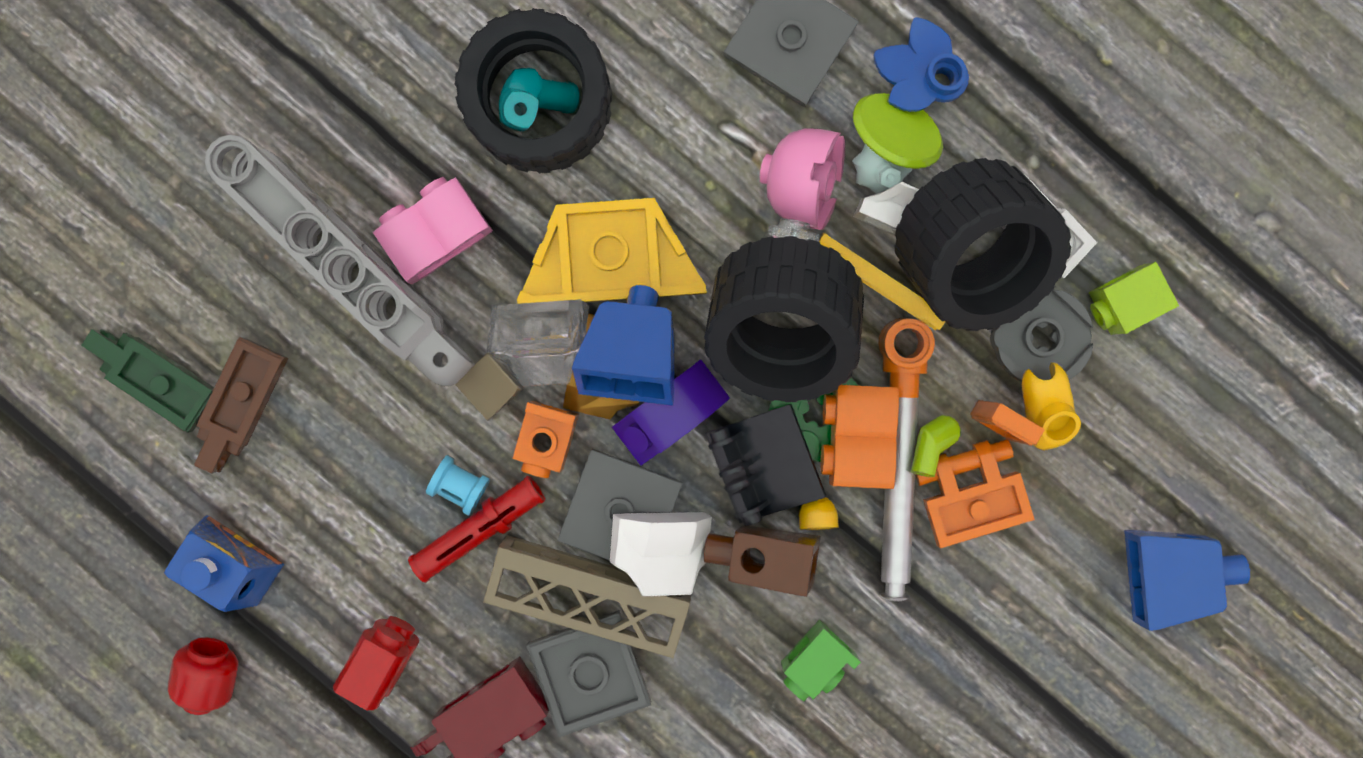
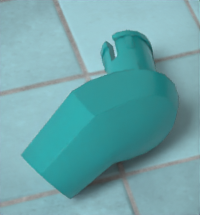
(527, 92)

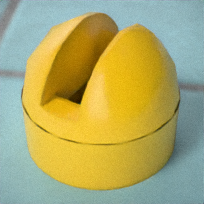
(818, 515)

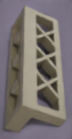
(583, 576)

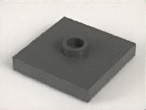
(791, 44)
(612, 488)
(587, 677)

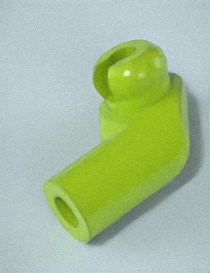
(931, 441)

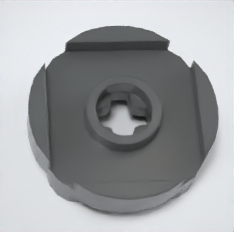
(1070, 338)

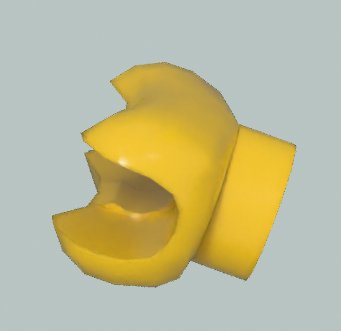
(1051, 407)

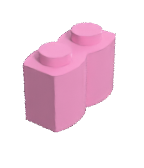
(431, 230)

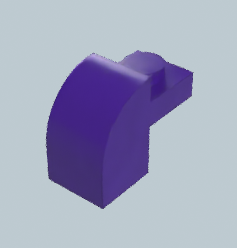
(658, 426)

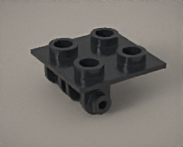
(765, 464)

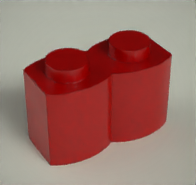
(376, 662)

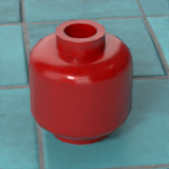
(203, 676)

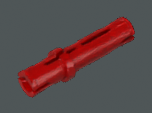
(492, 518)

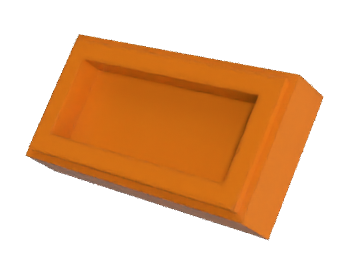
(1006, 422)

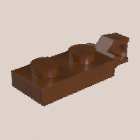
(237, 402)

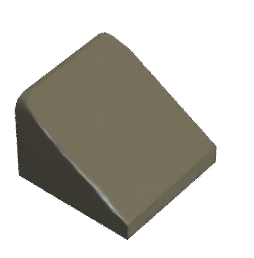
(489, 386)

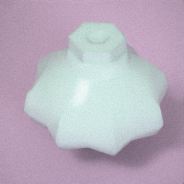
(877, 172)

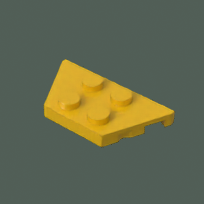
(605, 250)

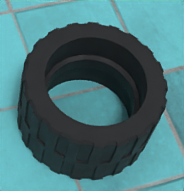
(508, 38)
(956, 212)
(794, 279)

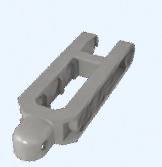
(296, 217)

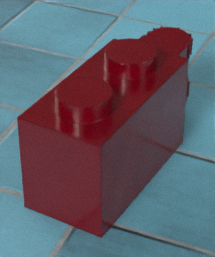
(489, 715)

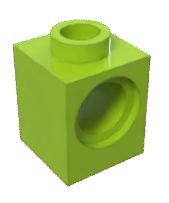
(1132, 299)

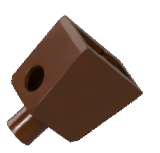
(788, 558)

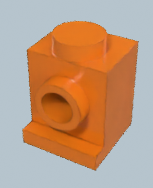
(554, 422)

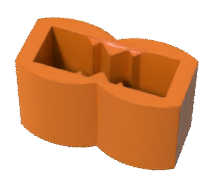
(861, 436)

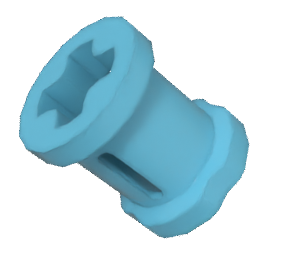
(457, 485)

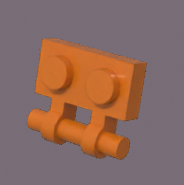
(980, 507)

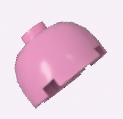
(804, 175)

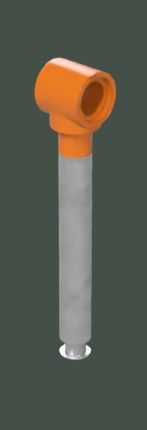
(900, 500)

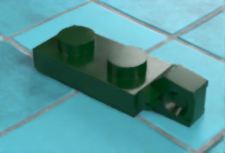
(151, 377)

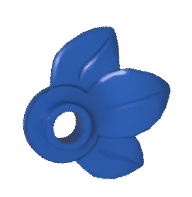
(915, 65)

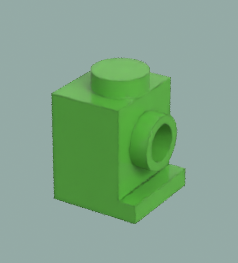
(817, 662)

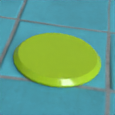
(897, 135)

